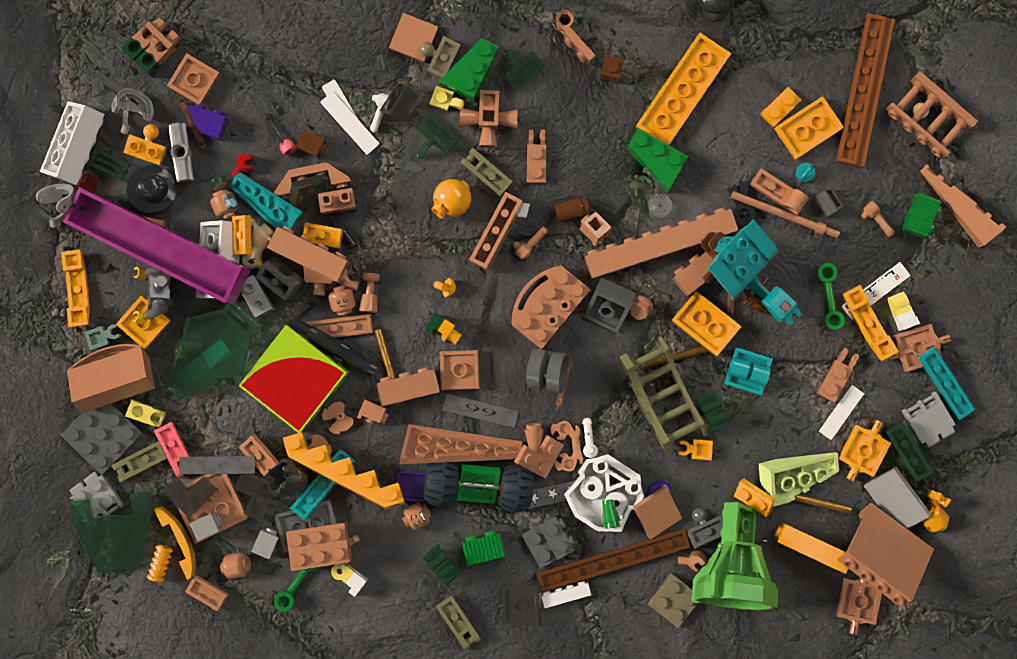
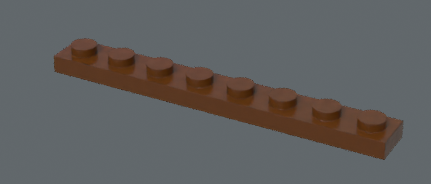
(613, 560)

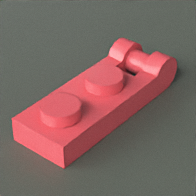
(172, 446)

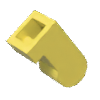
(145, 413)

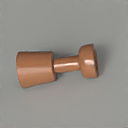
(369, 300)

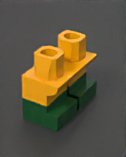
(444, 327)

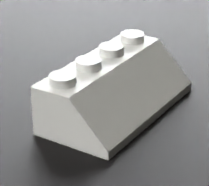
(72, 142)
(218, 238)

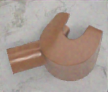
(694, 558)

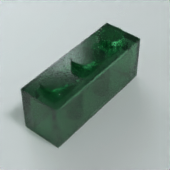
(910, 450)

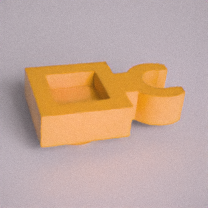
(700, 449)
(937, 498)

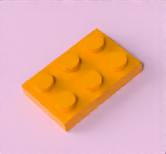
(808, 127)
(706, 323)

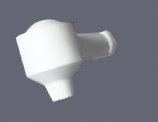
(379, 99)
(590, 449)

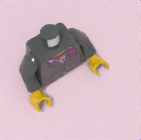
(158, 293)

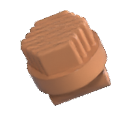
(641, 307)

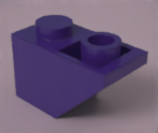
(209, 123)

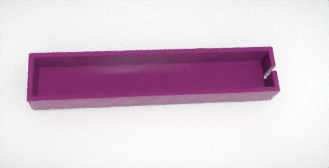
(157, 246)

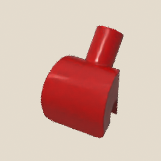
(241, 163)

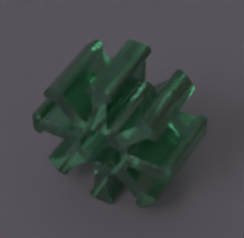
(713, 411)
(442, 564)

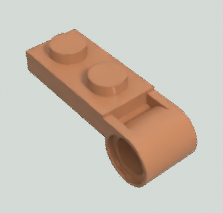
(572, 39)
(779, 192)

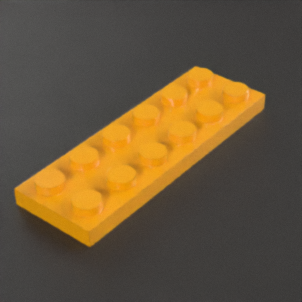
(683, 89)

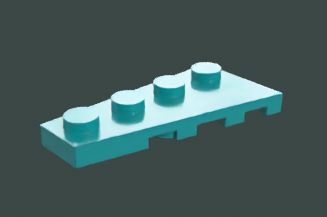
(265, 203)

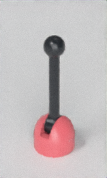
(286, 146)

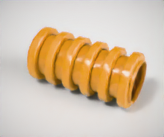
(159, 563)

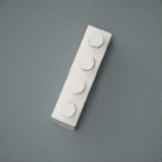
(565, 595)

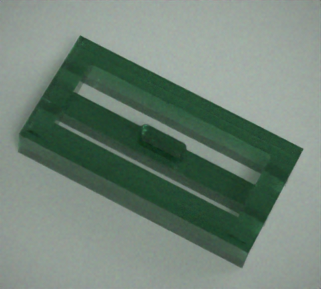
(124, 170)

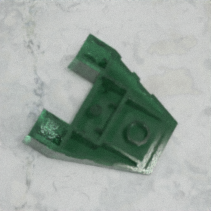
(116, 539)

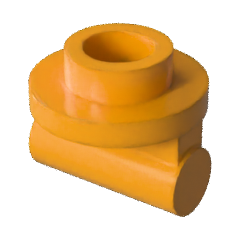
(447, 287)

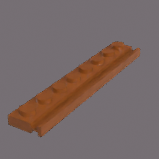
(865, 90)

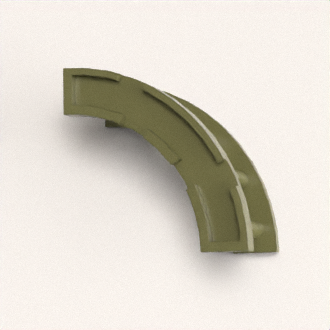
(648, 401)

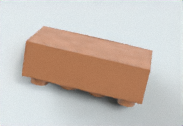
(548, 305)
(109, 376)

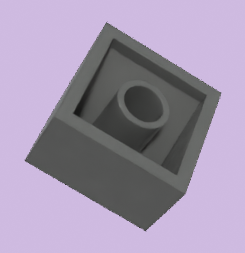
(609, 305)

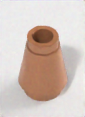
(534, 435)

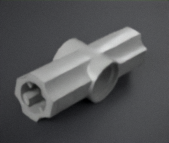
(179, 141)

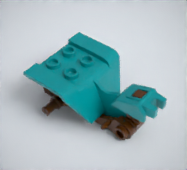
(738, 264)

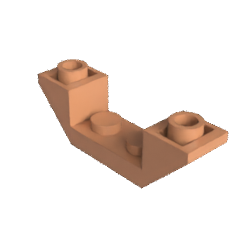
(337, 178)

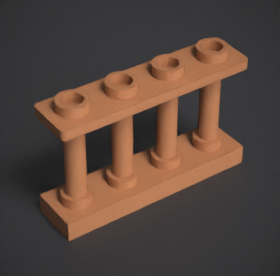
(934, 96)

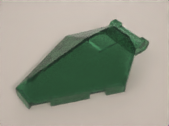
(211, 350)

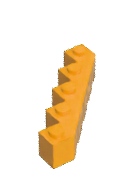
(343, 472)

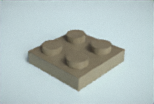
(673, 600)

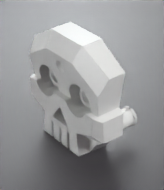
(588, 504)

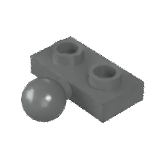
(707, 530)

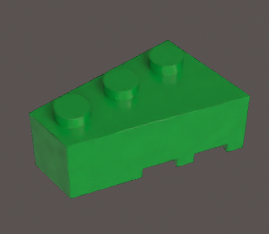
(471, 70)
(657, 158)

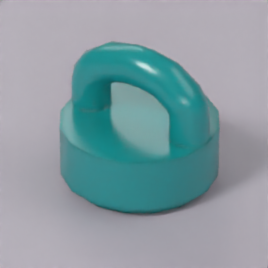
(805, 172)

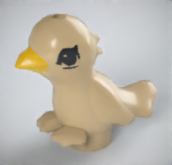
(260, 239)

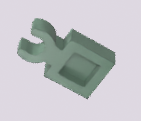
(100, 337)

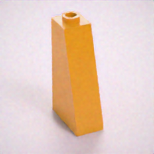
(809, 546)

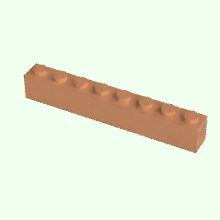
(658, 244)

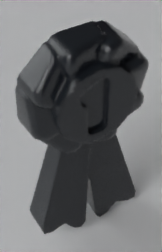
(742, 212)

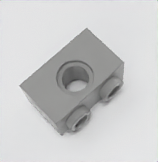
(256, 297)

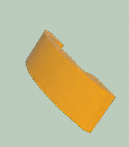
(77, 288)
(869, 324)
(189, 564)

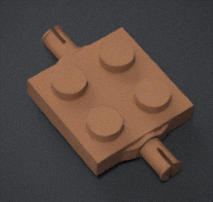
(914, 343)
(858, 603)

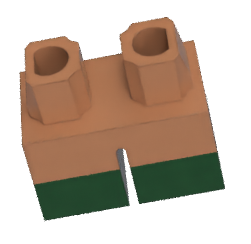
(337, 201)

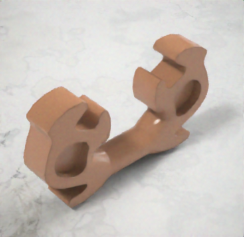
(568, 462)

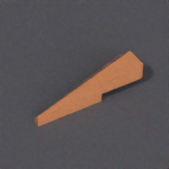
(969, 215)

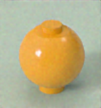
(451, 198)

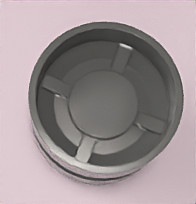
(548, 371)

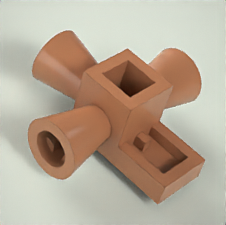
(488, 118)

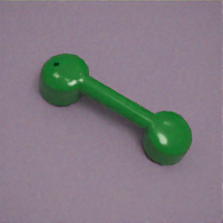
(834, 319)
(286, 596)

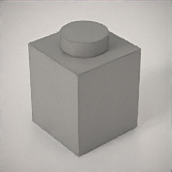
(206, 526)
(266, 543)

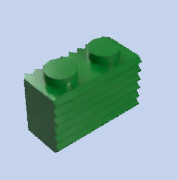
(921, 215)
(483, 548)

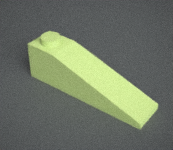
(791, 476)

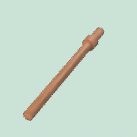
(819, 227)

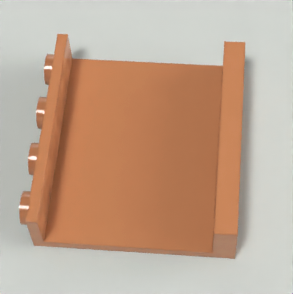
(887, 555)

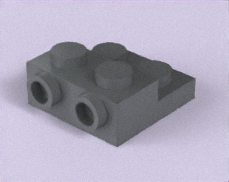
(549, 541)

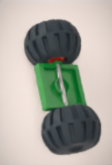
(479, 485)

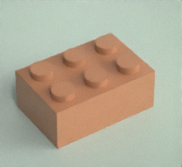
(319, 546)

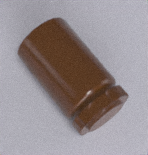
(572, 209)

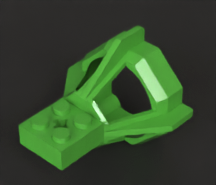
(743, 560)

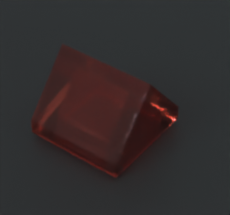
(88, 182)

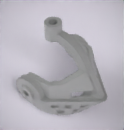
(145, 106)
(54, 194)

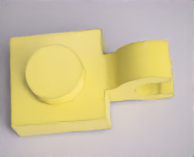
(444, 99)

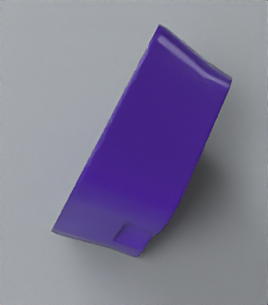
(411, 485)

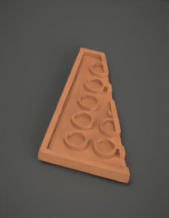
(441, 445)

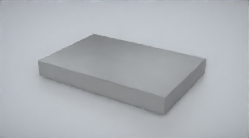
(897, 498)

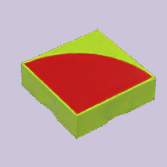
(294, 379)

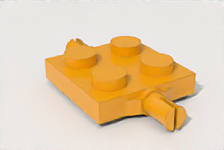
(864, 450)

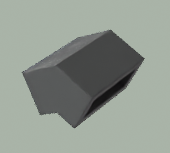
(828, 202)

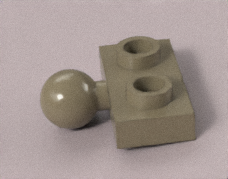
(442, 56)

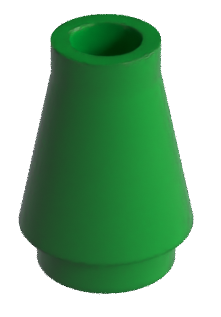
(610, 516)

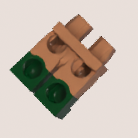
(150, 47)

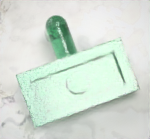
(523, 69)
(436, 135)

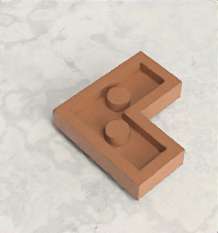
(540, 461)

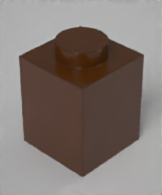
(611, 69)
(311, 144)

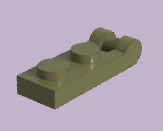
(486, 172)
(140, 461)
(458, 622)

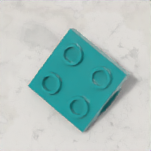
(748, 371)

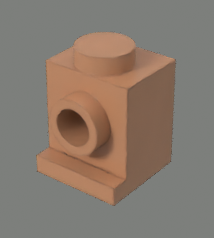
(595, 222)
(373, 413)

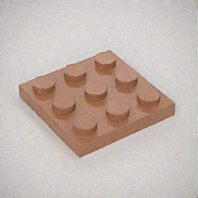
(223, 502)

